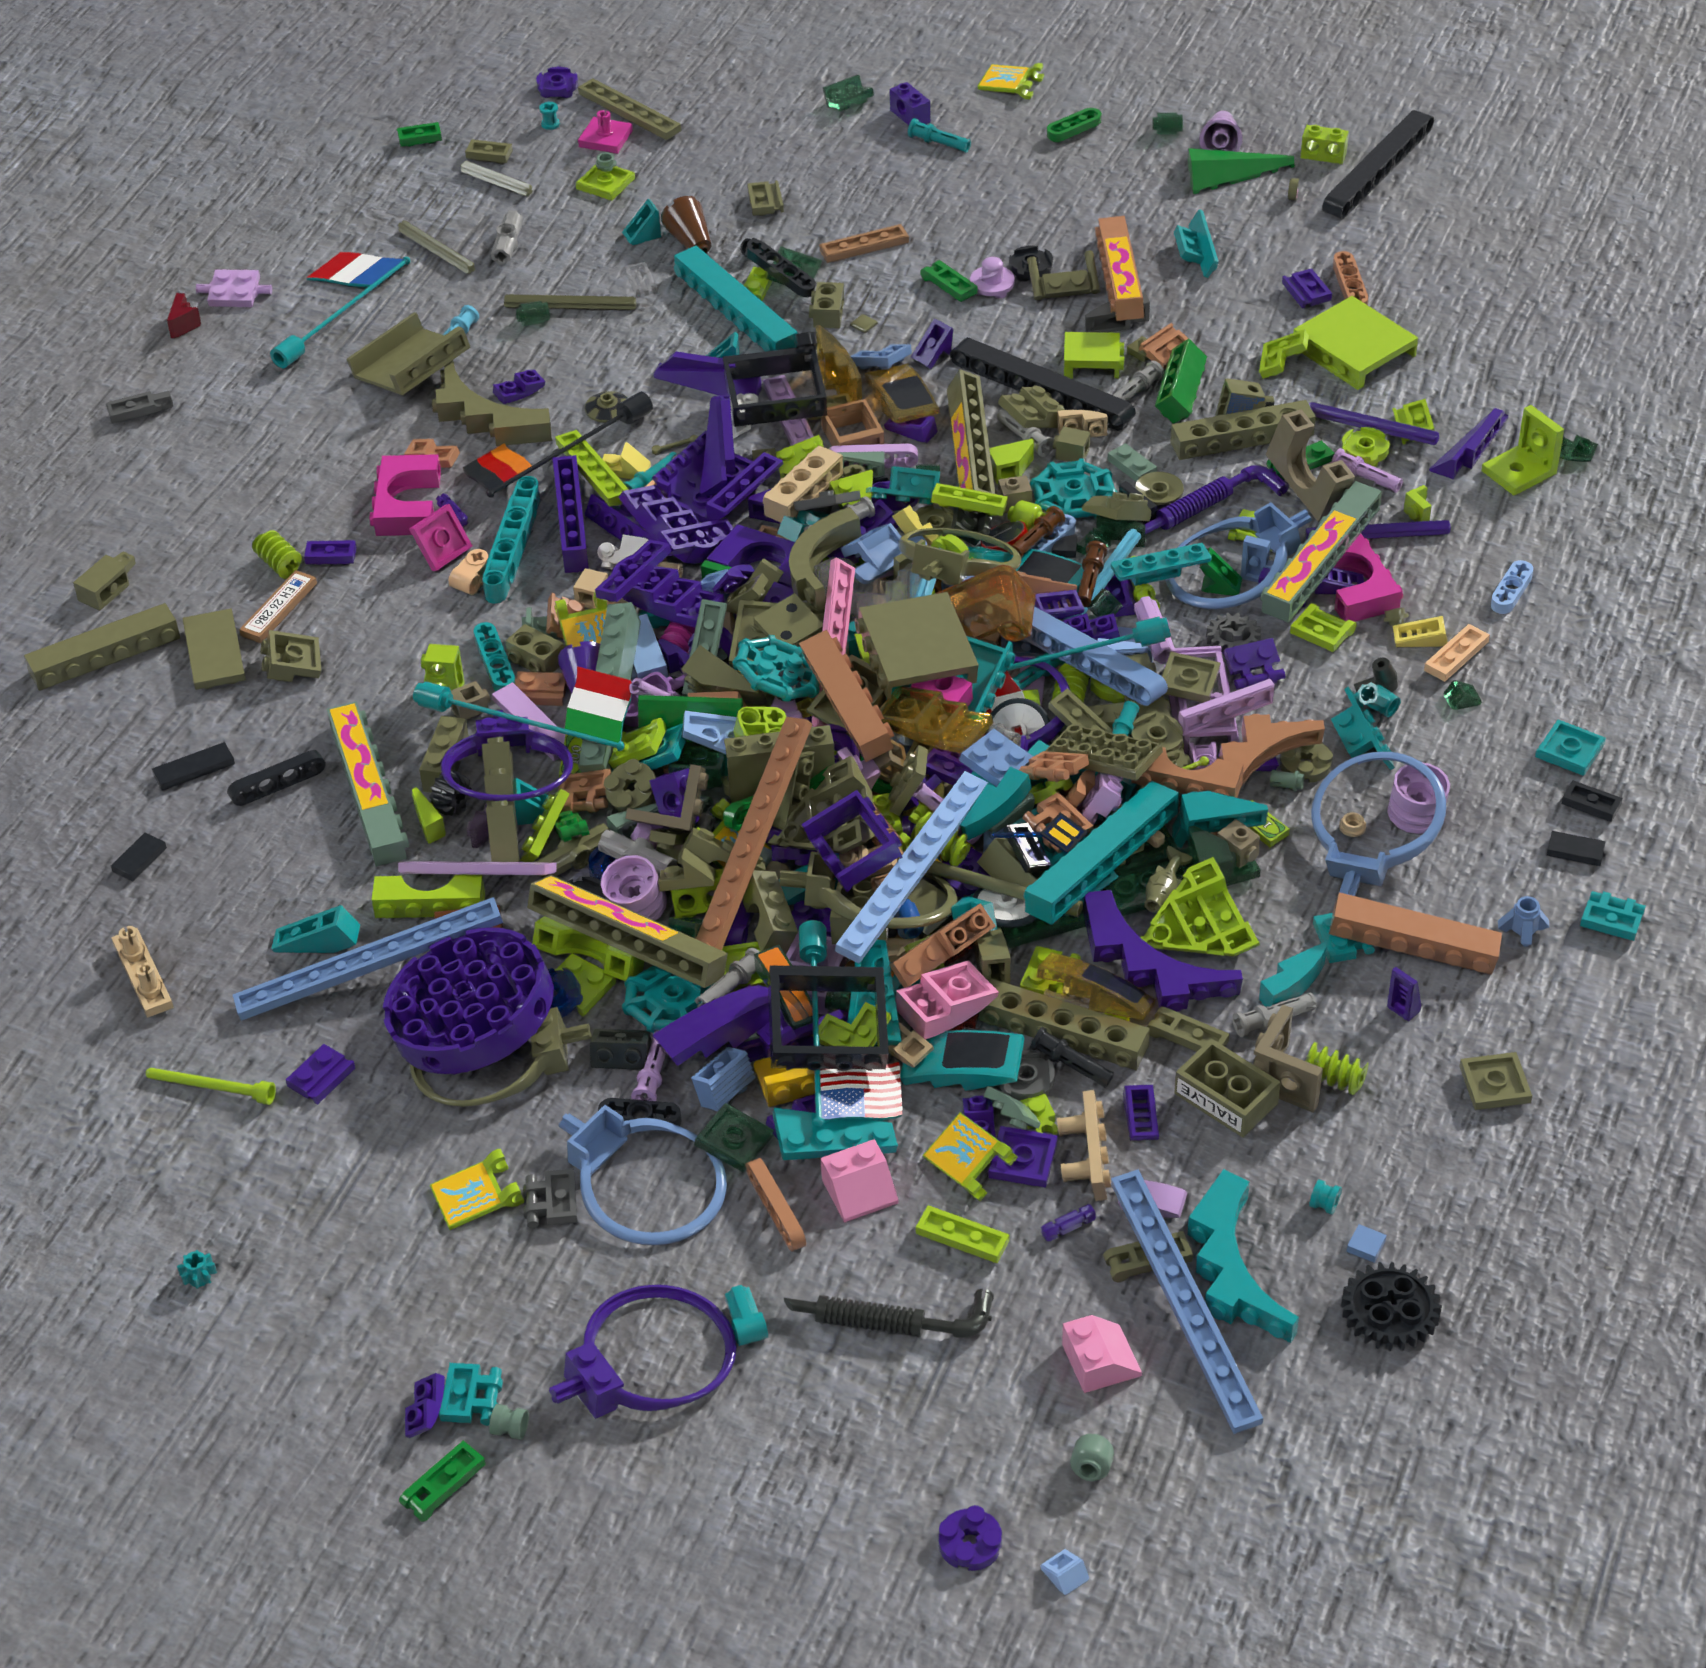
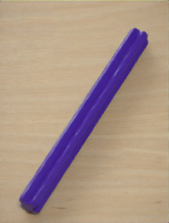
(1386, 426)
(1402, 529)

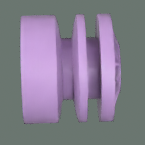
(1413, 798)
(634, 885)

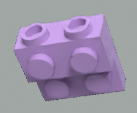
(1102, 798)

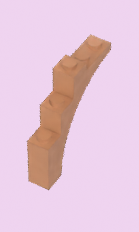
(1266, 740)

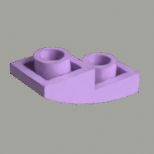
(1167, 1198)

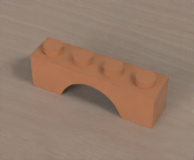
(1219, 777)

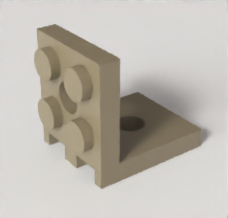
(691, 807)
(1274, 1061)

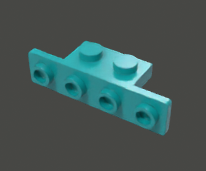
(1196, 244)
(908, 484)
(1160, 564)
(1357, 731)

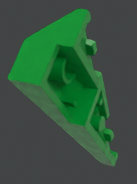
(1217, 167)

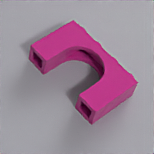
(396, 475)
(1374, 595)

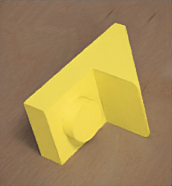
(627, 463)

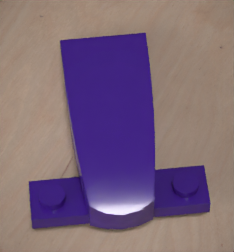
(670, 524)
(654, 587)
(721, 1021)

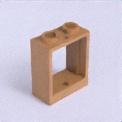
(855, 413)

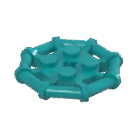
(1071, 475)
(775, 656)
(657, 985)

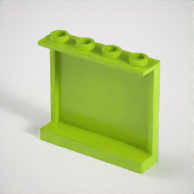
(1355, 340)

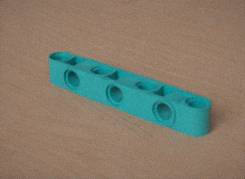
(511, 539)

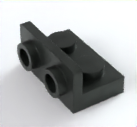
(971, 522)
(619, 1048)

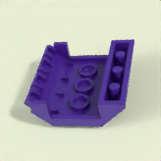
(683, 481)

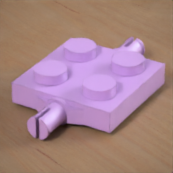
(233, 288)

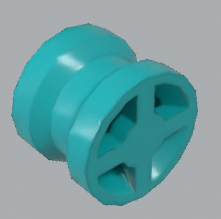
(1325, 1196)

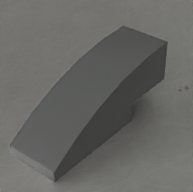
(1104, 321)

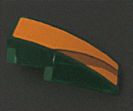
(794, 1004)

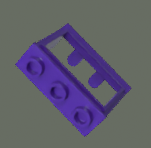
(836, 816)

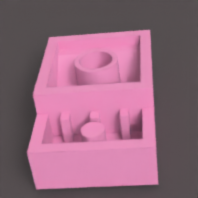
(944, 999)

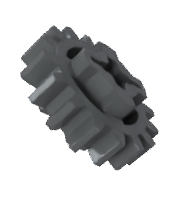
(1232, 631)

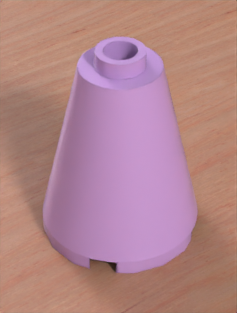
(1221, 133)

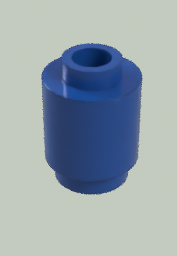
(908, 909)

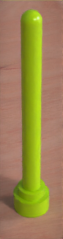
(261, 1092)

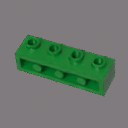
(1181, 381)

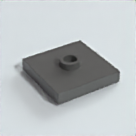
(827, 499)

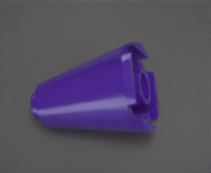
(581, 656)

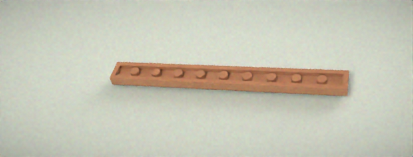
(754, 832)

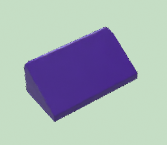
(1123, 593)

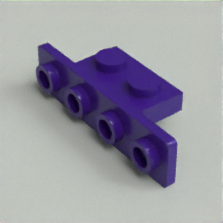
(614, 519)

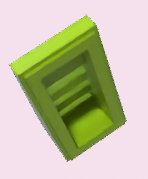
(429, 817)

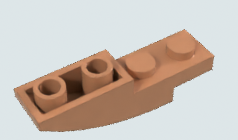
(942, 945)

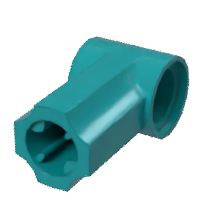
(1379, 699)
(746, 1320)

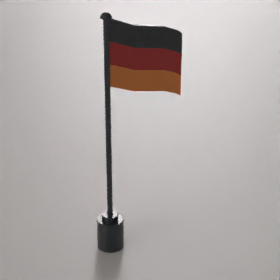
(503, 466)

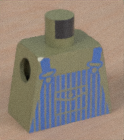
(1241, 396)

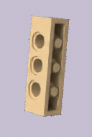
(803, 483)

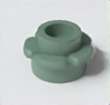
(605, 161)

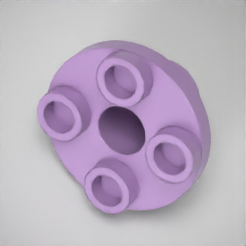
(993, 278)

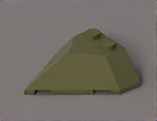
(838, 783)

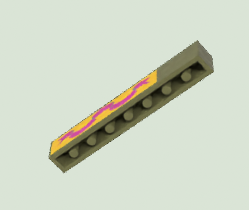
(970, 433)
(627, 931)

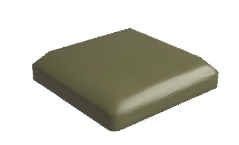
(864, 323)

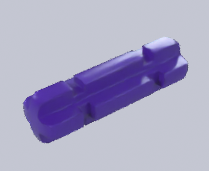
(444, 499)
(1068, 1222)

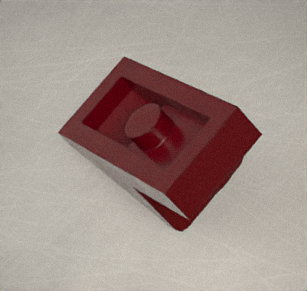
(182, 317)

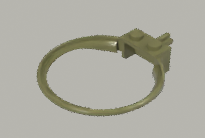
(949, 565)
(821, 894)
(548, 1047)

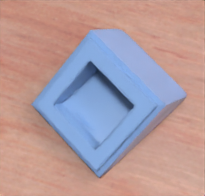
(1065, 1571)

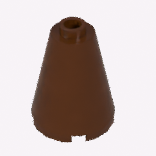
(687, 223)

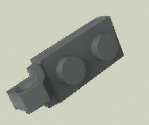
(138, 405)

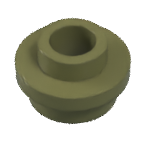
(1395, 616)

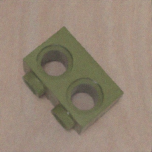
(827, 304)
(534, 650)

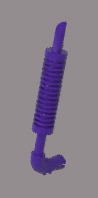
(1212, 494)

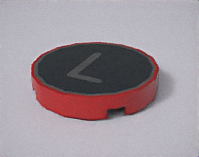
(1008, 532)

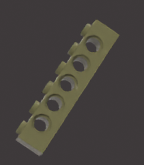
(1232, 430)
(1084, 1029)

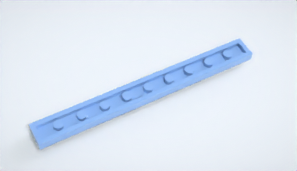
(910, 869)

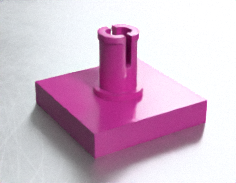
(605, 134)
(440, 537)

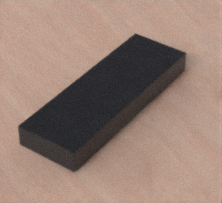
(193, 766)

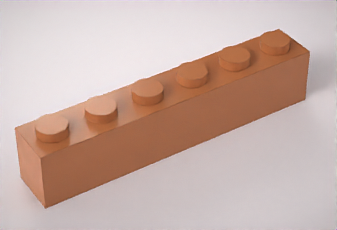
(847, 696)
(1415, 933)

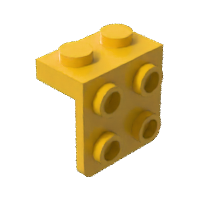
(783, 1085)

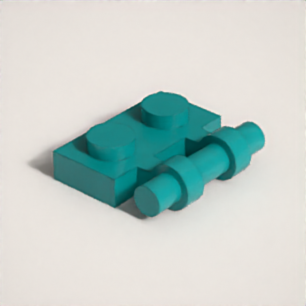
(1613, 915)
(1337, 948)
(461, 1391)

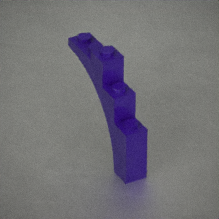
(1143, 965)

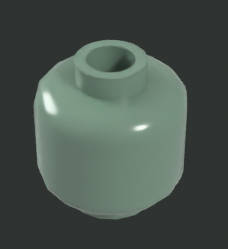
(1092, 1457)

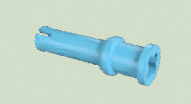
(464, 319)

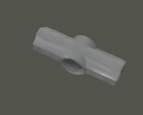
(507, 237)
(620, 846)

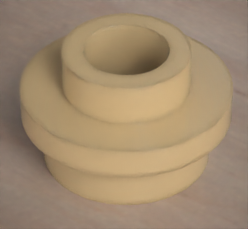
(1352, 824)

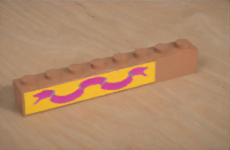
(1119, 268)

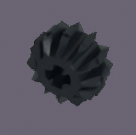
(447, 799)

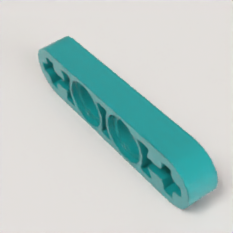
(493, 658)

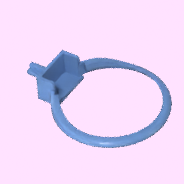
(1269, 525)
(1368, 870)
(598, 1140)

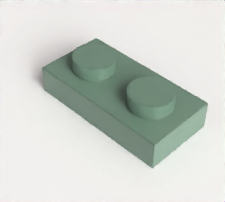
(1130, 462)

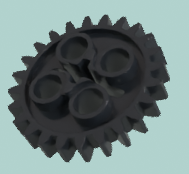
(1391, 1306)

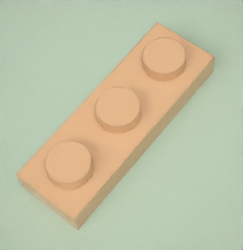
(1456, 652)

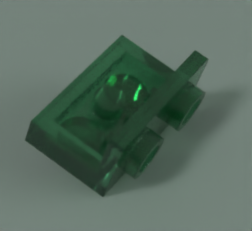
(846, 92)

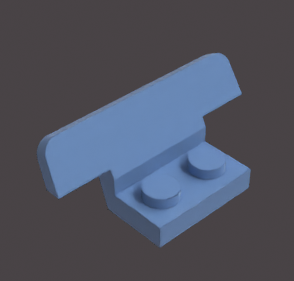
(877, 550)

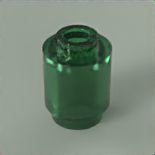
(1167, 123)
(533, 313)

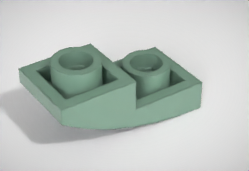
(1013, 1109)

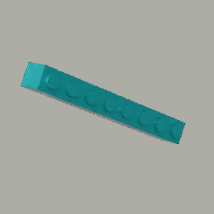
(734, 300)
(1100, 852)

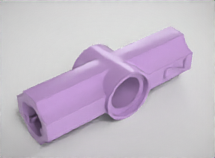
(1146, 609)

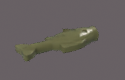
(1164, 880)

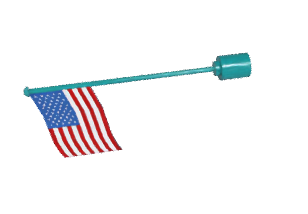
(853, 1092)

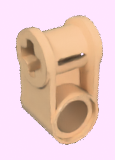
(469, 573)

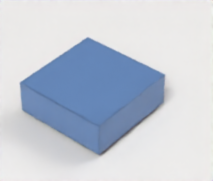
(1366, 1243)

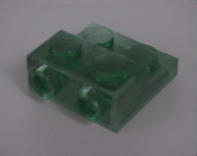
(703, 756)

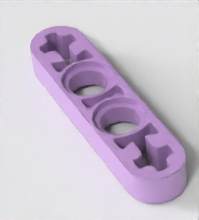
(891, 449)

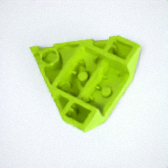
(1201, 916)

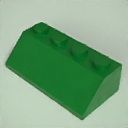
(672, 708)

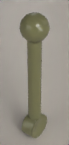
(656, 449)

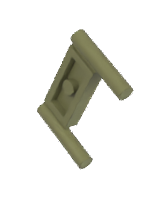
(1064, 283)

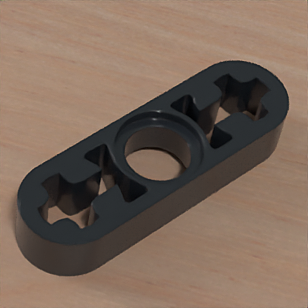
(661, 1109)

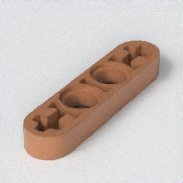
(1352, 281)
(776, 1204)

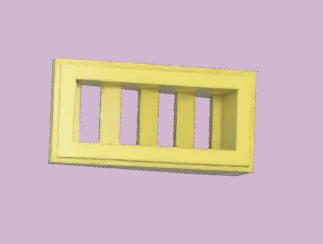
(1433, 635)

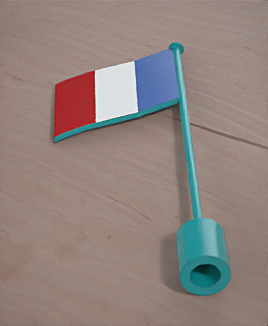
(343, 269)

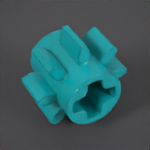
(196, 1269)

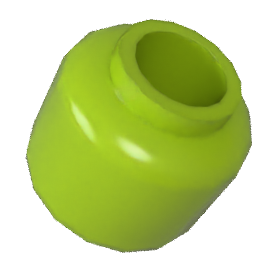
(1025, 512)

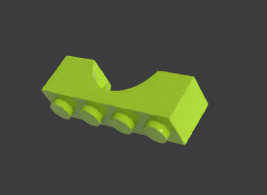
(397, 900)
(561, 939)

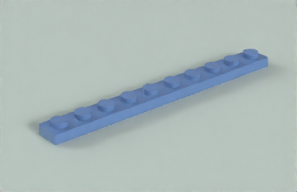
(364, 959)
(1187, 1302)

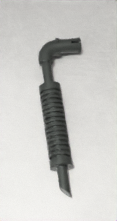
(894, 1319)

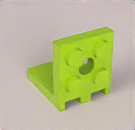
(1534, 456)

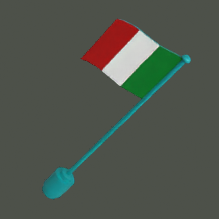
(593, 712)

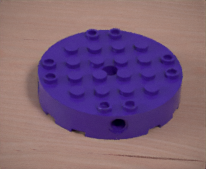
(468, 1001)

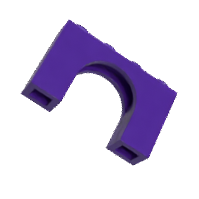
(749, 545)

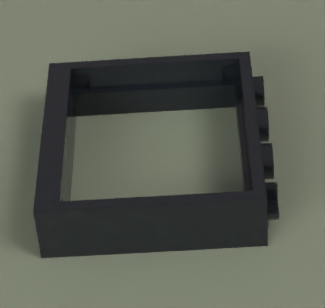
(775, 363)
(834, 980)

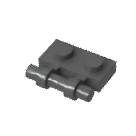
(560, 1198)

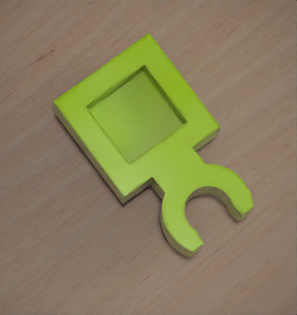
(1044, 1112)

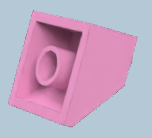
(858, 1180)
(1098, 1353)

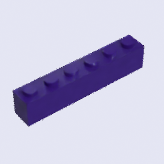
(570, 514)

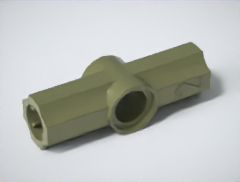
(574, 852)

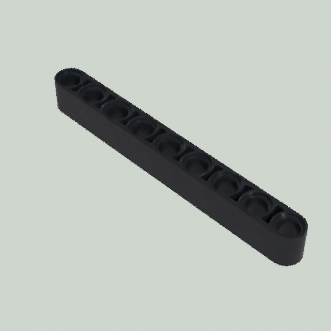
(1378, 164)
(1021, 373)

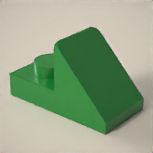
(1220, 576)

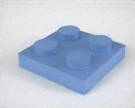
(993, 756)

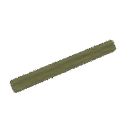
(436, 247)

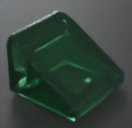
(1461, 695)

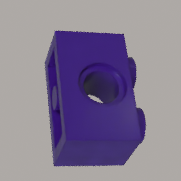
(909, 104)
(670, 792)

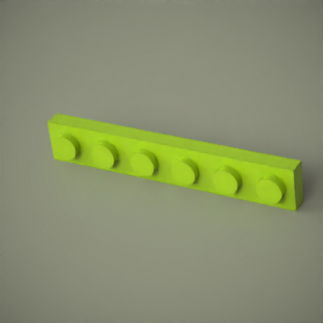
(593, 468)

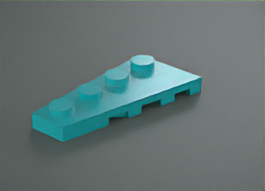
(878, 957)
(803, 1140)

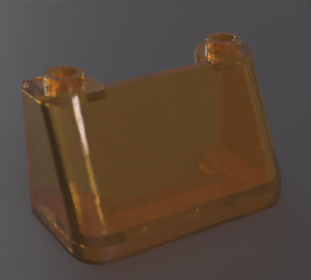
(994, 603)

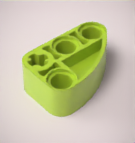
(758, 721)

